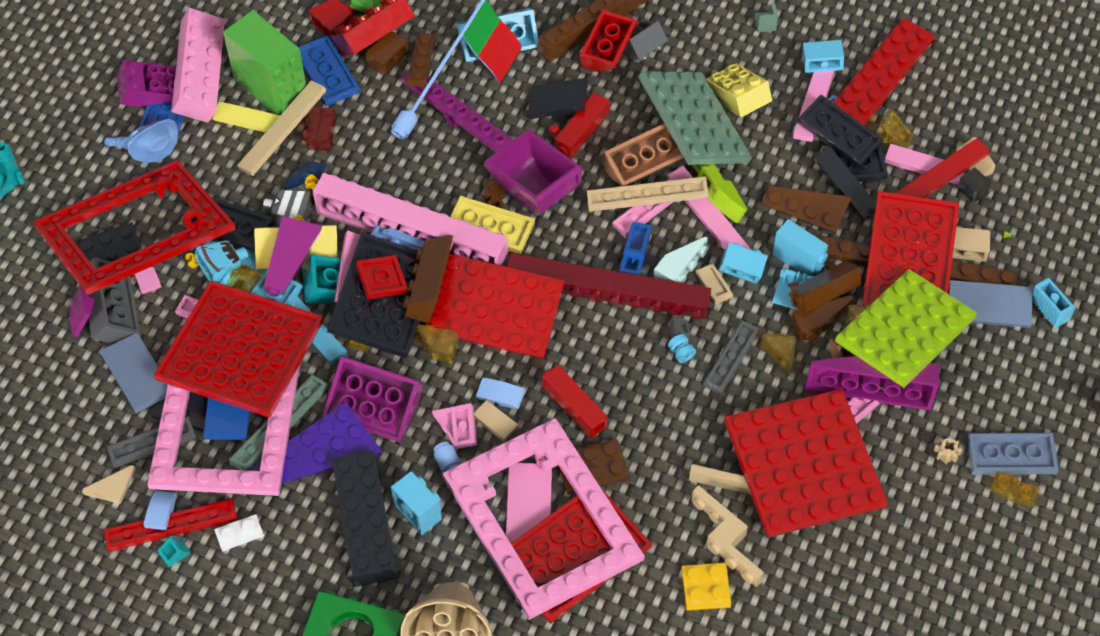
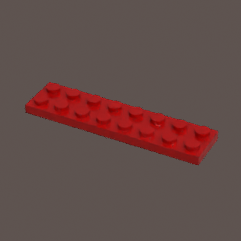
(884, 71)

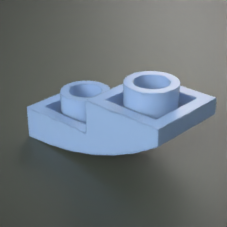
(500, 392)
(159, 510)

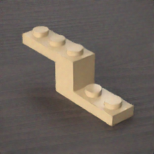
(727, 536)

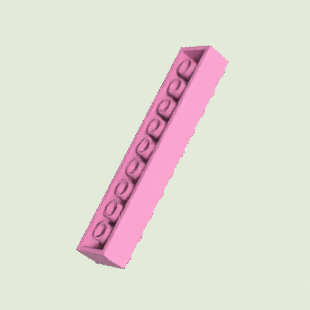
(367, 208)

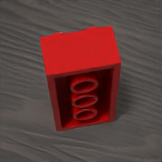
(371, 26)

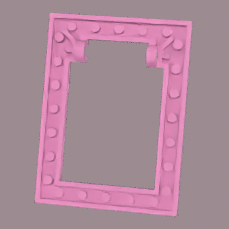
(263, 482)
(471, 490)

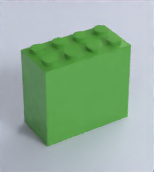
(265, 62)

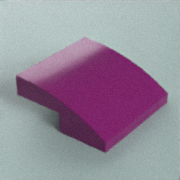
(80, 311)

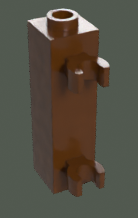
(825, 286)

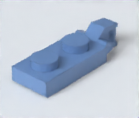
(397, 237)

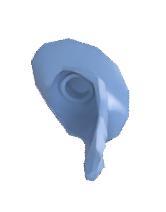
(149, 142)

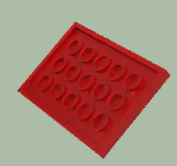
(911, 236)
(497, 306)
(566, 542)

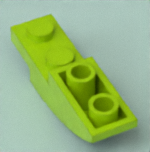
(722, 192)

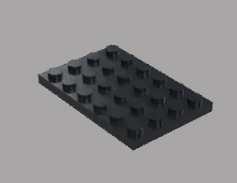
(380, 320)

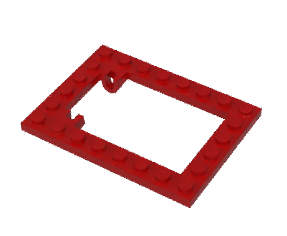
(209, 224)

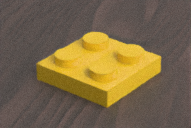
(706, 586)

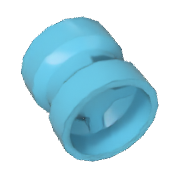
(681, 347)

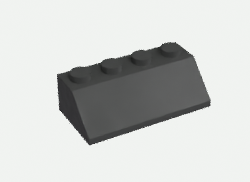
(113, 310)

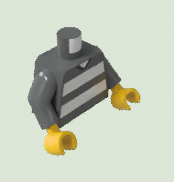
(293, 202)

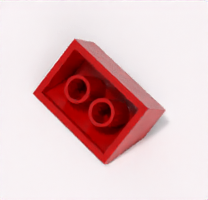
(607, 41)

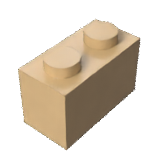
(971, 244)

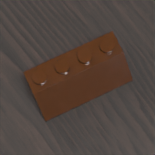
(428, 278)

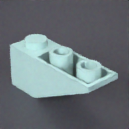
(678, 263)

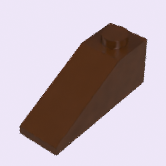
(818, 320)

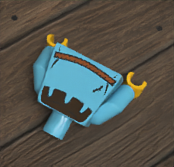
(217, 260)

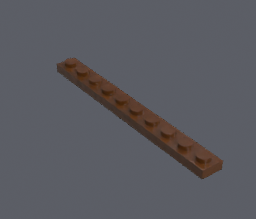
(960, 271)

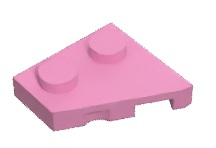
(458, 424)

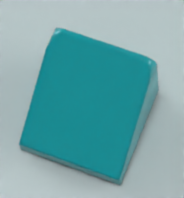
(173, 550)

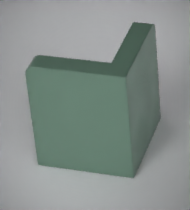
(767, 20)

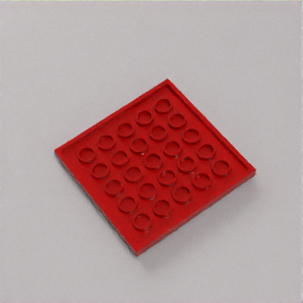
(239, 348)
(805, 462)

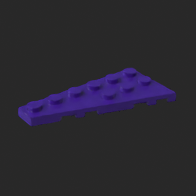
(329, 438)

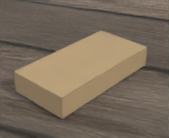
(710, 277)
(495, 421)

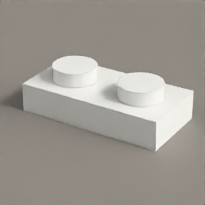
(239, 532)

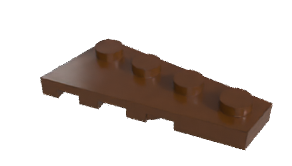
(813, 208)

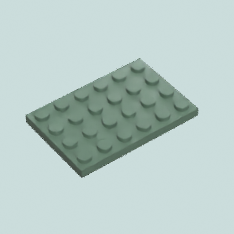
(694, 118)

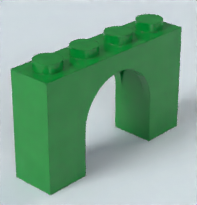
(332, 610)

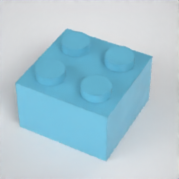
(417, 502)

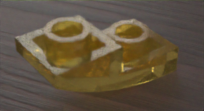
(1010, 488)

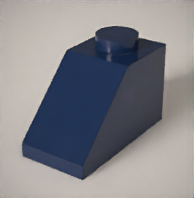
(299, 175)

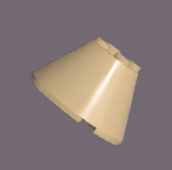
(446, 612)

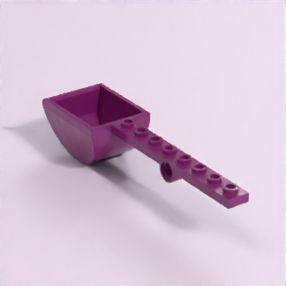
(523, 166)

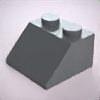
(646, 37)

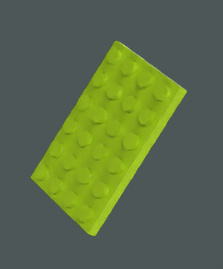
(906, 328)

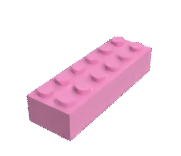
(198, 65)

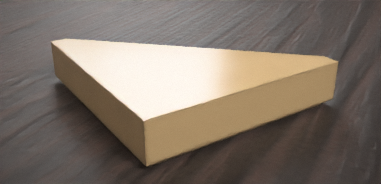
(112, 487)

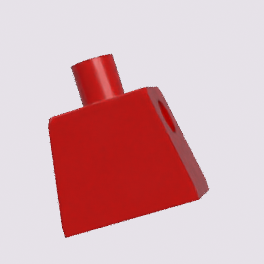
(330, 16)

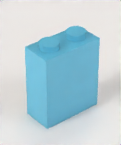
(800, 249)

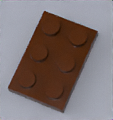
(604, 462)

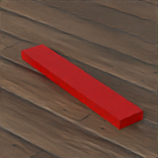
(946, 170)
(179, 523)

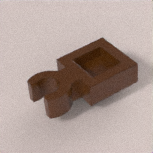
(493, 192)

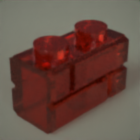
(320, 128)

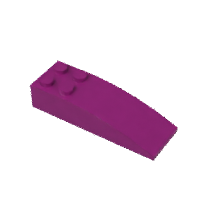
(864, 382)

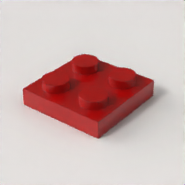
(381, 277)

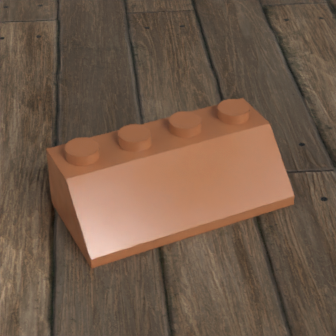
(641, 156)

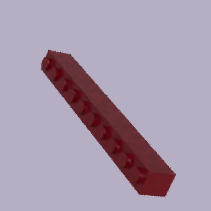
(620, 287)

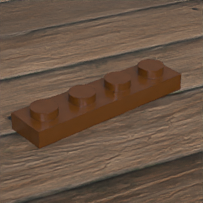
(421, 60)

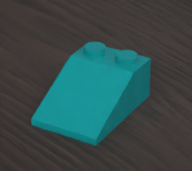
(320, 279)

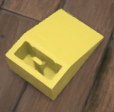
(740, 89)

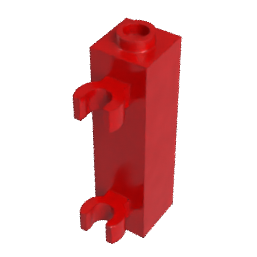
(580, 126)
(574, 401)

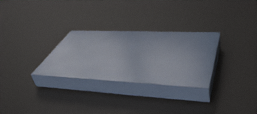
(995, 302)
(134, 372)
(1012, 453)

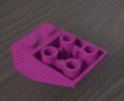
(145, 83)

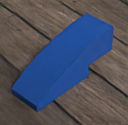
(636, 248)

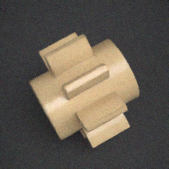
(947, 450)

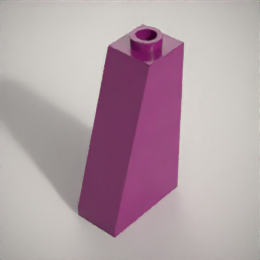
(290, 251)

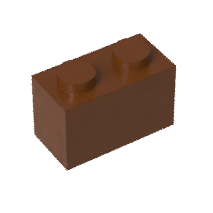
(387, 53)

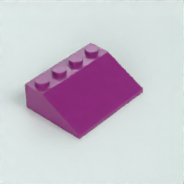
(376, 396)

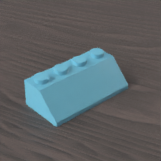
(519, 22)

